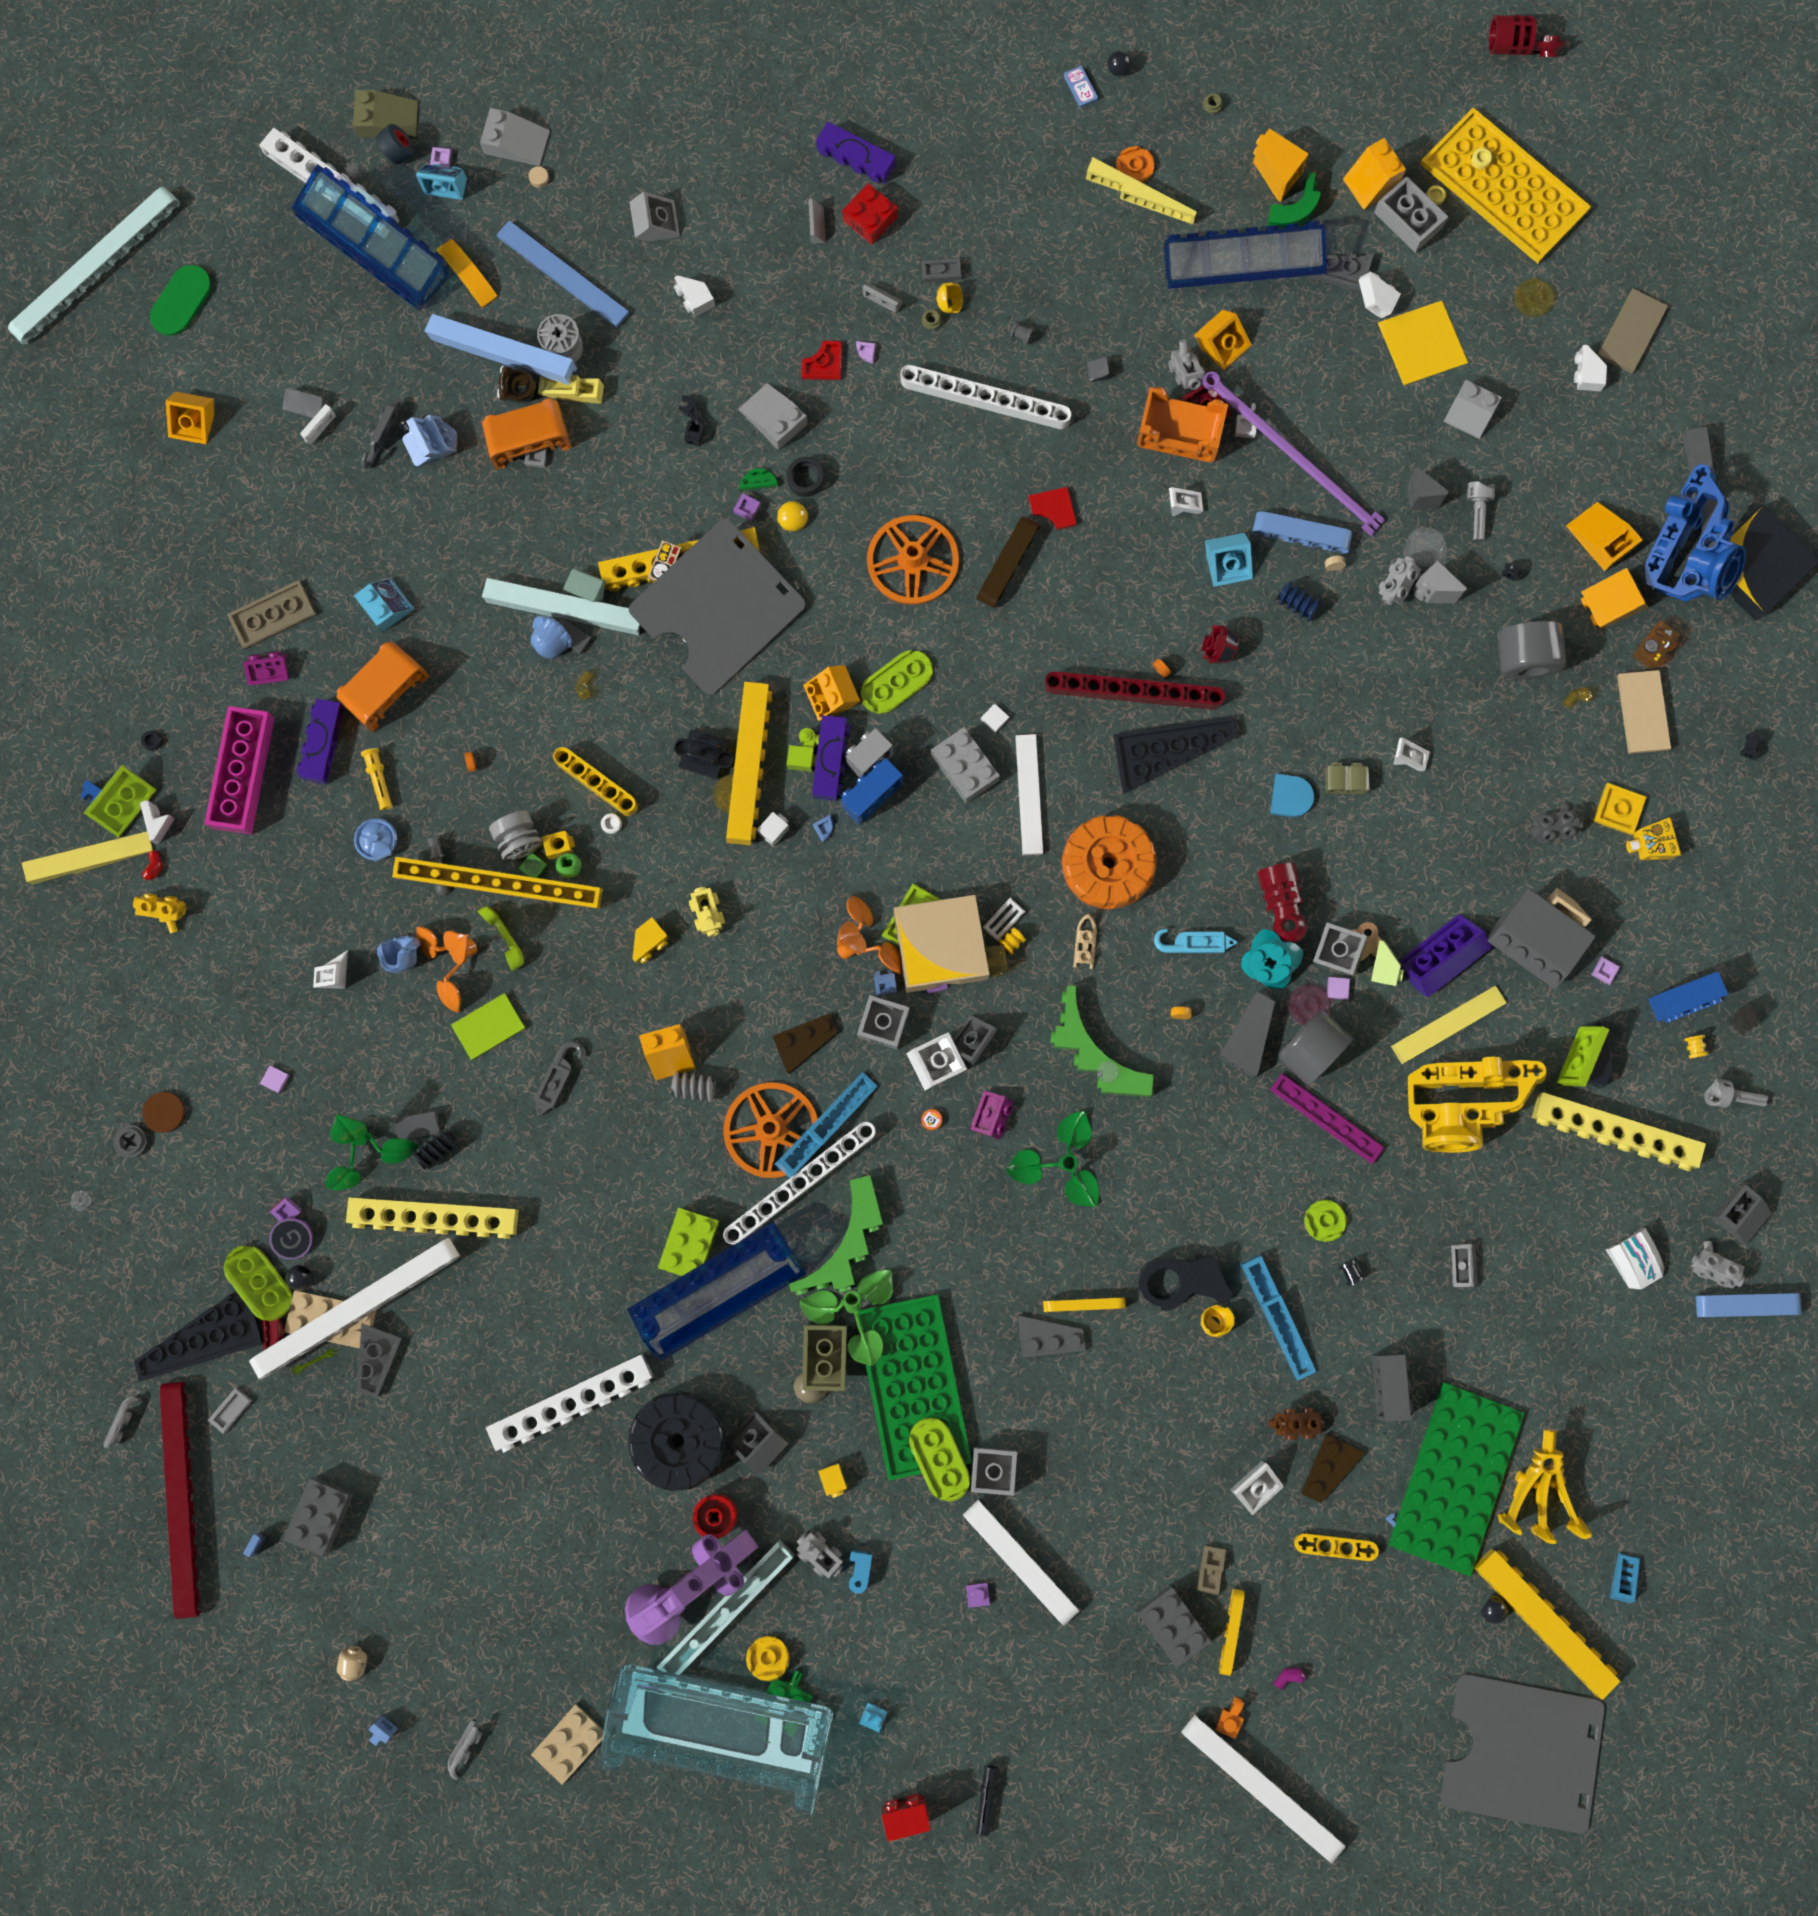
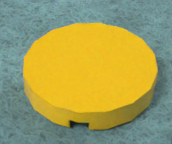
(767, 1658)

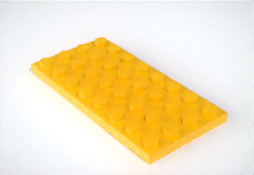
(1512, 192)

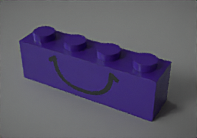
(855, 153)
(321, 741)
(829, 758)

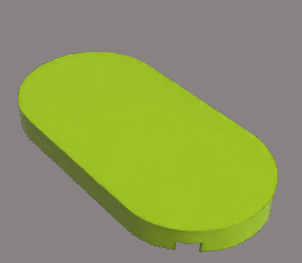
(896, 681)
(258, 1283)
(939, 1459)

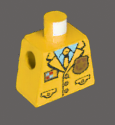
(1655, 842)

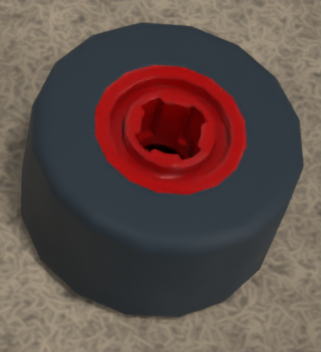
(395, 144)

